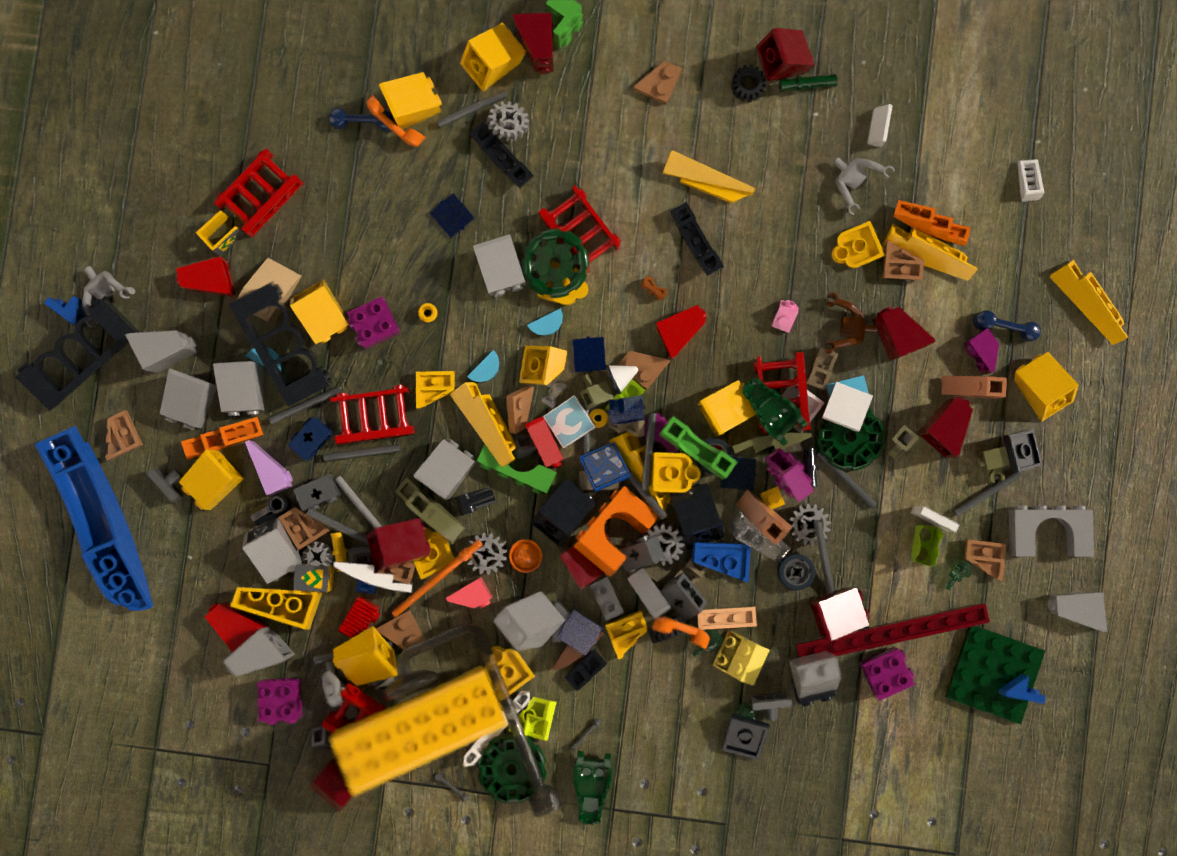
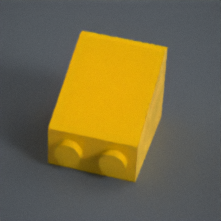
(492, 55)
(411, 99)
(319, 312)
(1046, 385)
(726, 408)
(210, 479)
(366, 658)

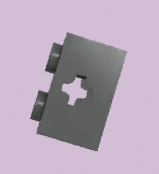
(306, 493)
(641, 553)
(683, 597)
(606, 598)

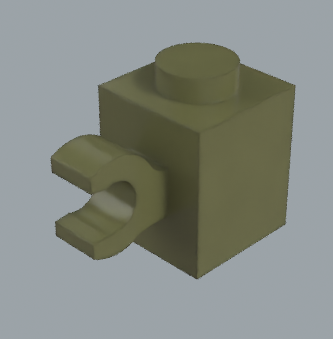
(596, 393)
(904, 439)
(993, 460)

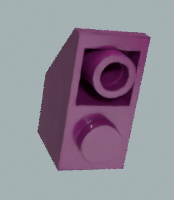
(984, 350)

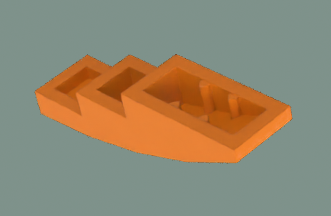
(925, 220)
(222, 438)

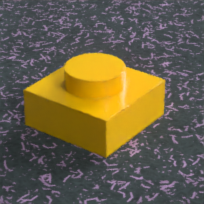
(772, 498)

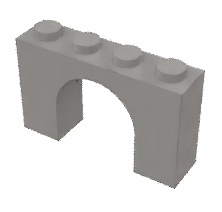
(1077, 524)

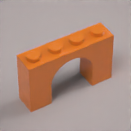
(594, 543)

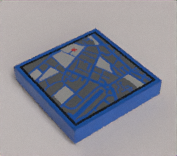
(604, 467)

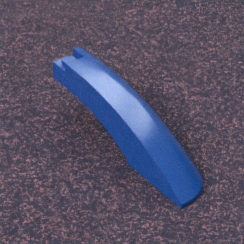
(96, 519)

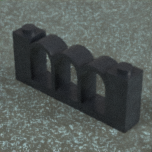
(44, 387)
(301, 387)

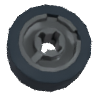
(806, 571)

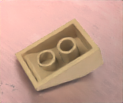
(269, 272)

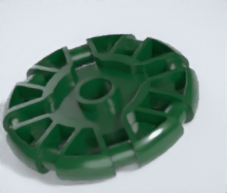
(544, 259)
(853, 448)
(500, 774)

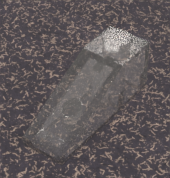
(748, 534)

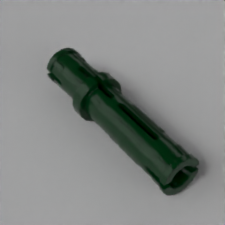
(808, 82)

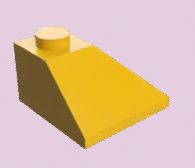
(541, 364)

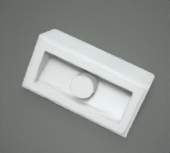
(879, 125)

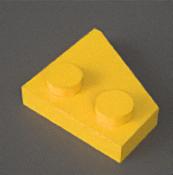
(433, 386)
(626, 631)

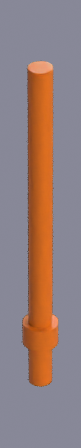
(464, 555)

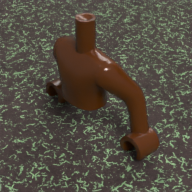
(851, 327)

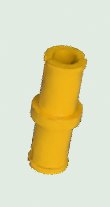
(339, 548)

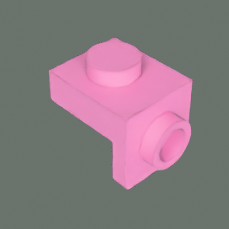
(785, 315)

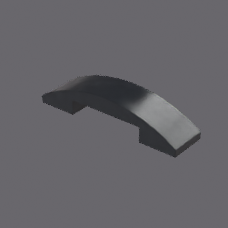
(500, 155)
(695, 239)

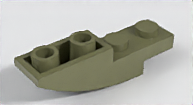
(429, 511)

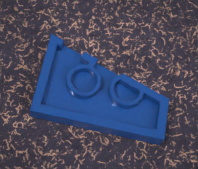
(726, 558)

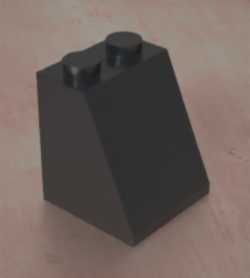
(563, 512)
(697, 515)

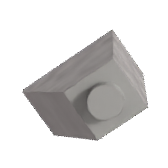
(648, 592)
(1080, 607)

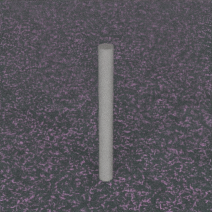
(357, 502)

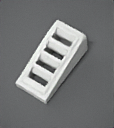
(1030, 192)

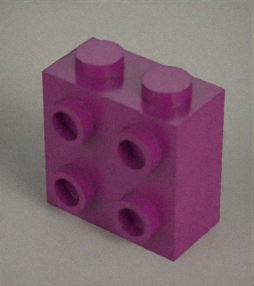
(373, 323)
(789, 474)
(887, 673)
(279, 700)

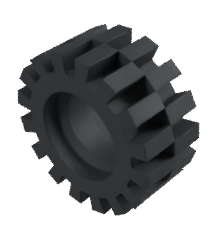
(753, 73)
(657, 636)

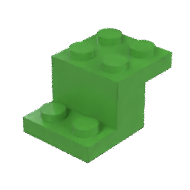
(567, 17)

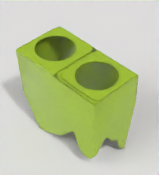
(936, 536)

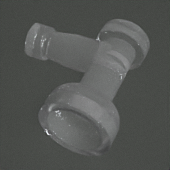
(556, 389)

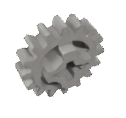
(508, 122)
(803, 531)
(670, 540)
(488, 545)

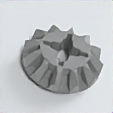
(318, 547)

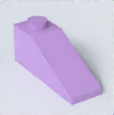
(271, 473)

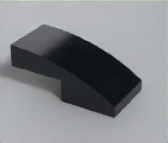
(585, 670)

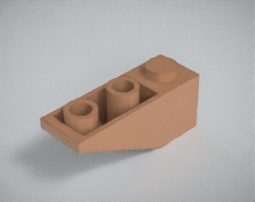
(974, 386)
(763, 517)

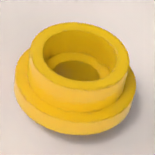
(427, 306)
(599, 412)

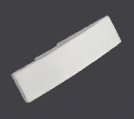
(367, 574)

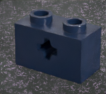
(320, 434)

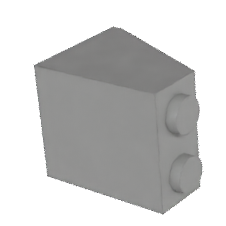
(499, 266)
(161, 349)
(240, 387)
(186, 399)
(445, 468)
(271, 550)
(529, 621)
(259, 651)
(815, 674)

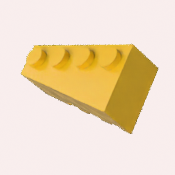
(286, 606)

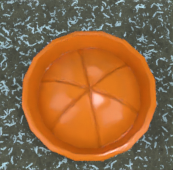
(525, 556)

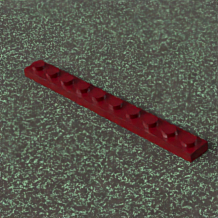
(899, 631)

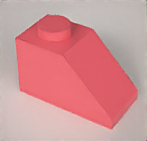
(472, 595)

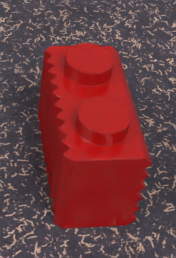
(359, 617)

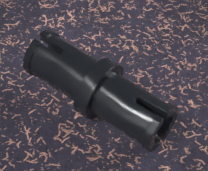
(810, 465)

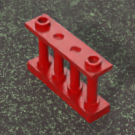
(265, 210)
(549, 218)
(798, 382)
(384, 429)
(359, 699)

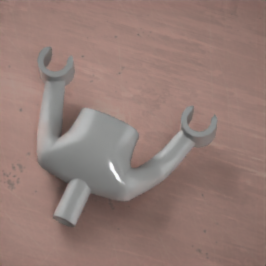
(853, 176)
(101, 287)
(333, 687)

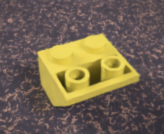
(740, 658)

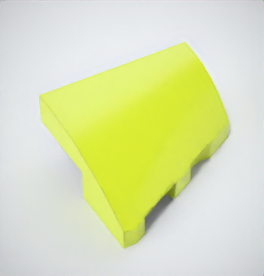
(537, 718)

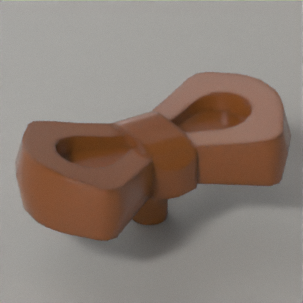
(648, 284)

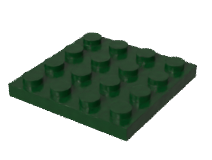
(986, 665)

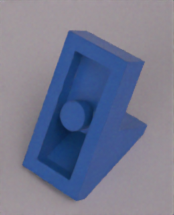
(70, 311)
(1018, 689)

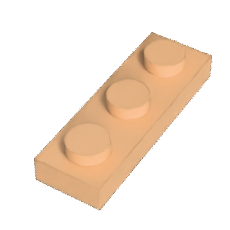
(727, 618)

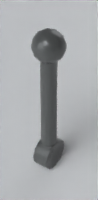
(596, 722)
(439, 777)

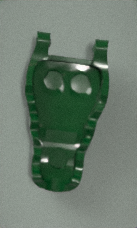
(774, 411)
(592, 783)

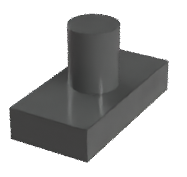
(167, 483)
(771, 702)

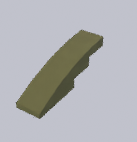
(766, 441)

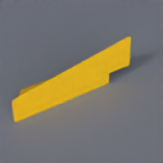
(705, 178)
(932, 251)
(1091, 300)
(486, 421)
(633, 457)

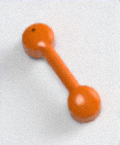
(410, 137)
(697, 635)

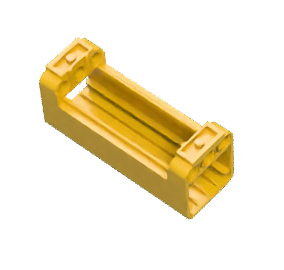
(417, 730)

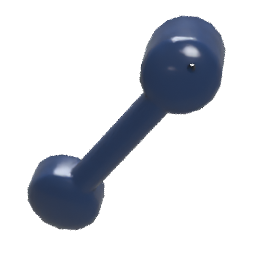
(339, 119)
(1029, 331)

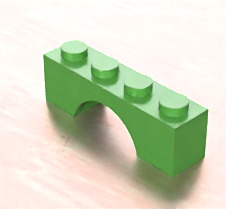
(706, 455)
(539, 478)

